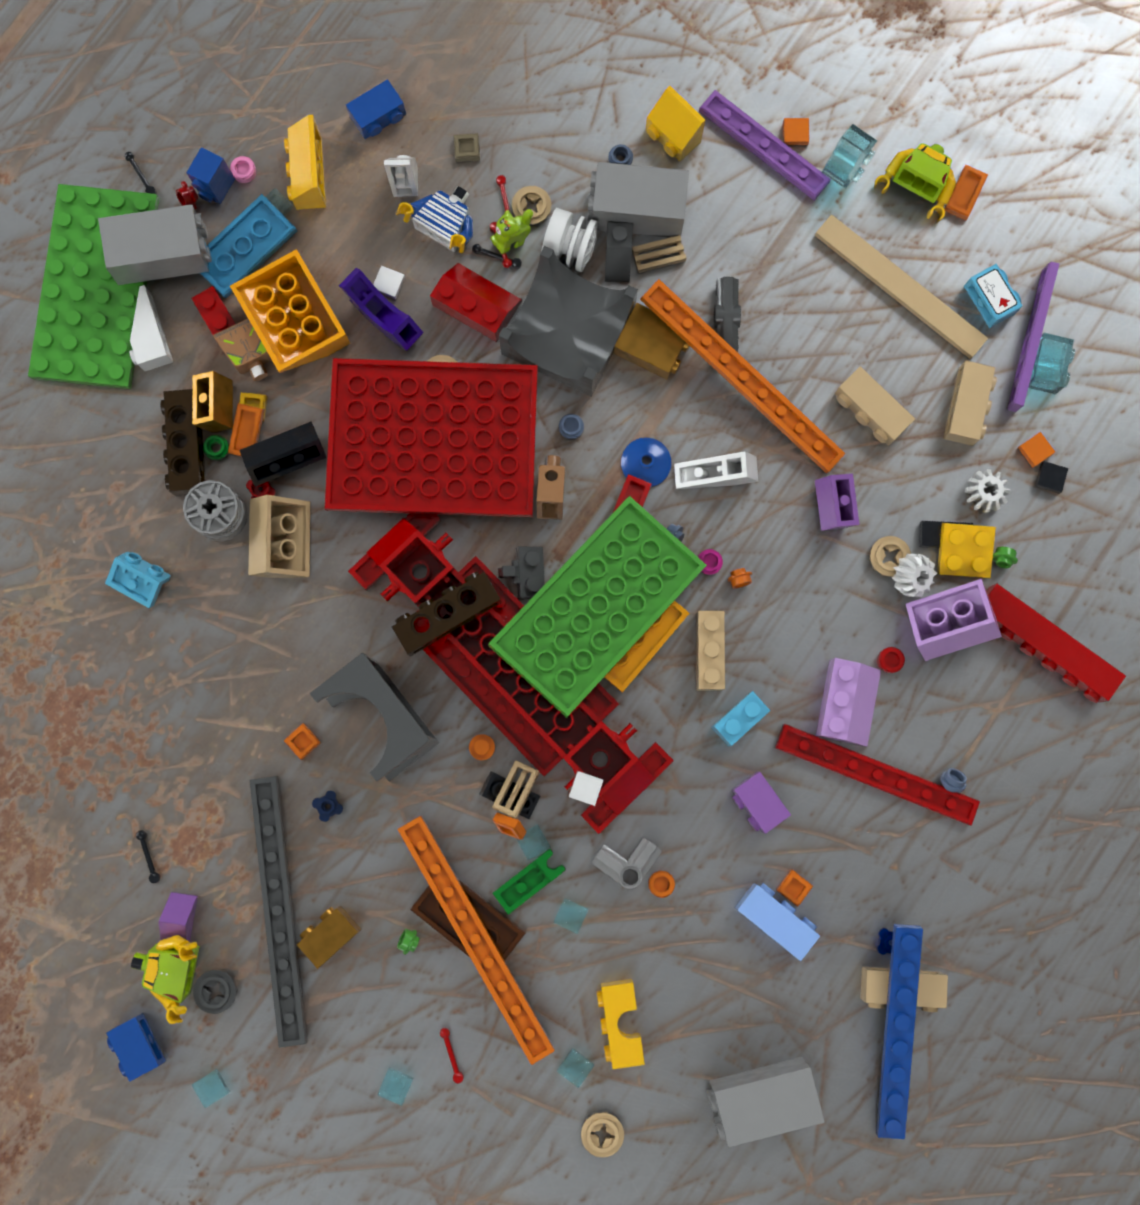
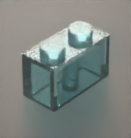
(849, 156)
(1052, 364)

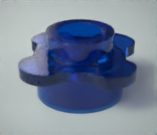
(884, 937)

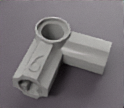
(615, 865)

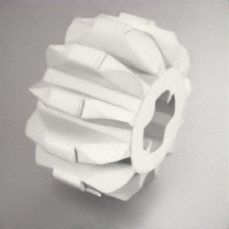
(989, 500)
(914, 575)

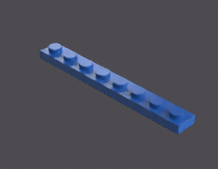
(899, 1031)

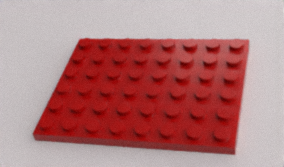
(431, 438)

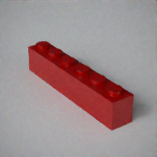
(1053, 647)

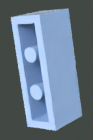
(778, 920)

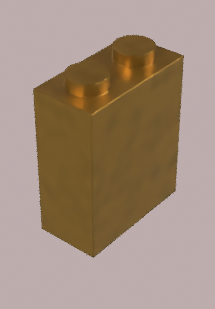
(650, 343)

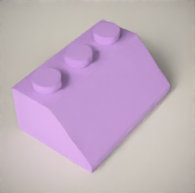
(953, 620)
(848, 702)

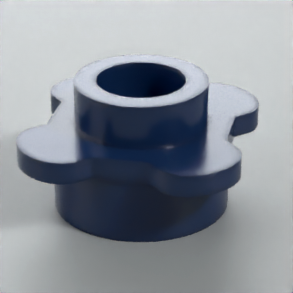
(335, 807)

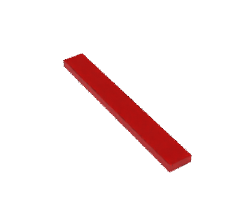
(877, 774)

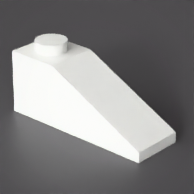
(402, 175)
(147, 334)
(717, 471)

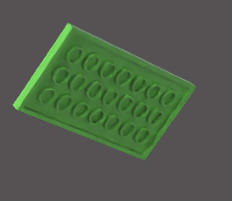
(82, 310)
(597, 606)

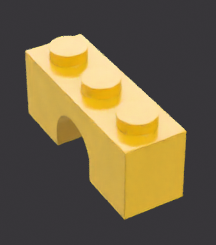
(623, 1048)

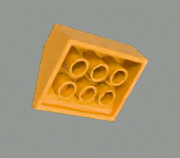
(290, 313)

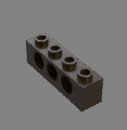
(174, 404)
(406, 624)

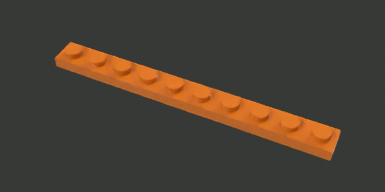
(742, 376)
(476, 940)

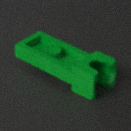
(527, 882)

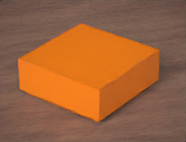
(796, 131)
(1036, 449)
(302, 741)
(509, 826)
(794, 888)

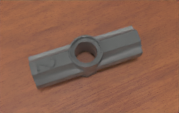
(727, 311)

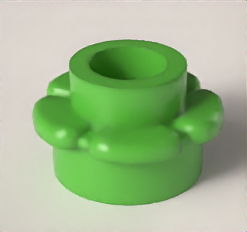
(1005, 557)
(408, 941)

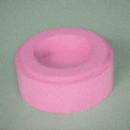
(243, 169)

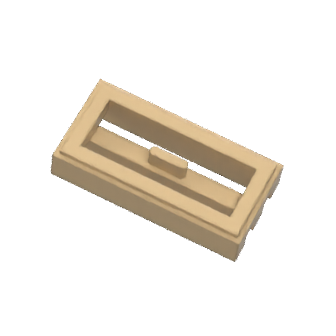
(676, 240)
(506, 810)

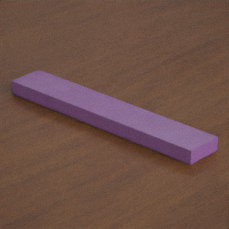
(764, 145)
(1033, 337)

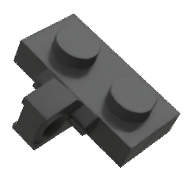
(526, 571)

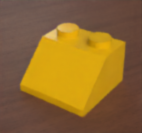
(675, 124)

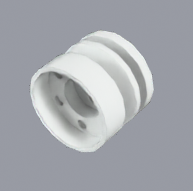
(571, 239)

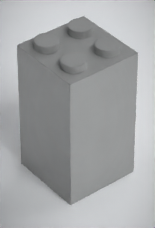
(639, 195)
(154, 244)
(765, 1102)

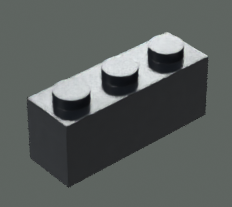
(282, 454)

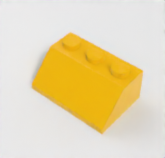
(305, 165)

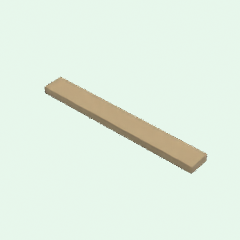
(901, 286)

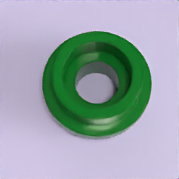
(210, 442)

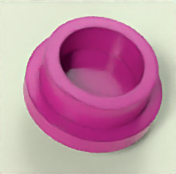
(712, 560)

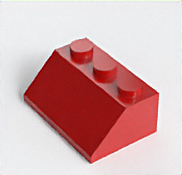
(474, 301)

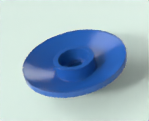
(660, 458)

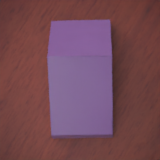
(178, 916)

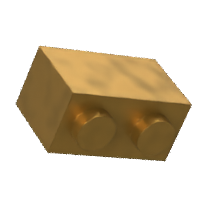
(212, 401)
(328, 937)

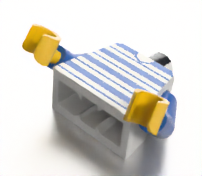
(442, 218)

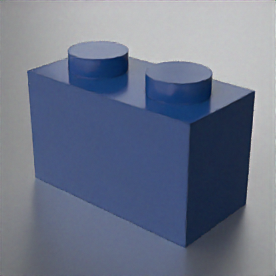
(376, 109)
(210, 176)
(135, 1047)

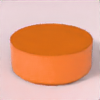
(661, 884)

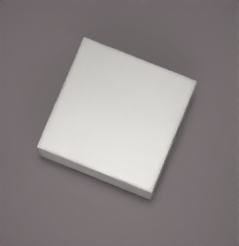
(389, 282)
(586, 788)

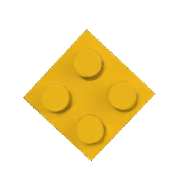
(966, 550)

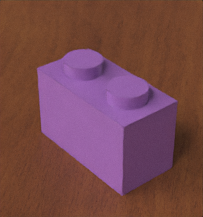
(837, 502)
(760, 802)

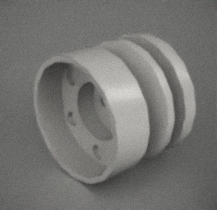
(224, 521)

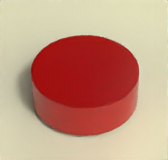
(891, 660)

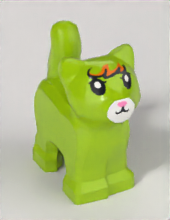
(511, 230)

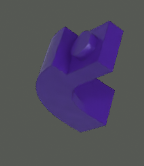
(379, 311)

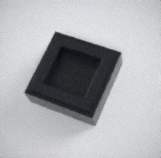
(1051, 477)

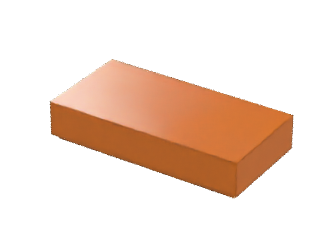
(966, 192)
(245, 428)

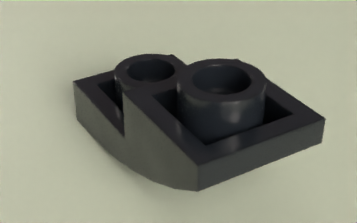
(493, 786)

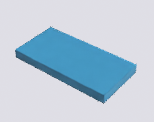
(246, 244)

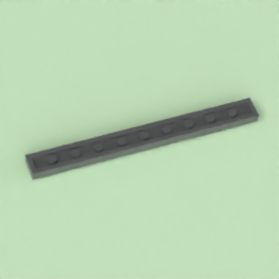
(278, 912)

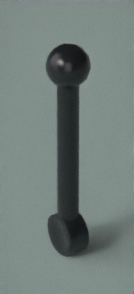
(129, 156)
(516, 262)
(154, 877)

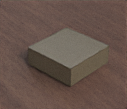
(466, 147)

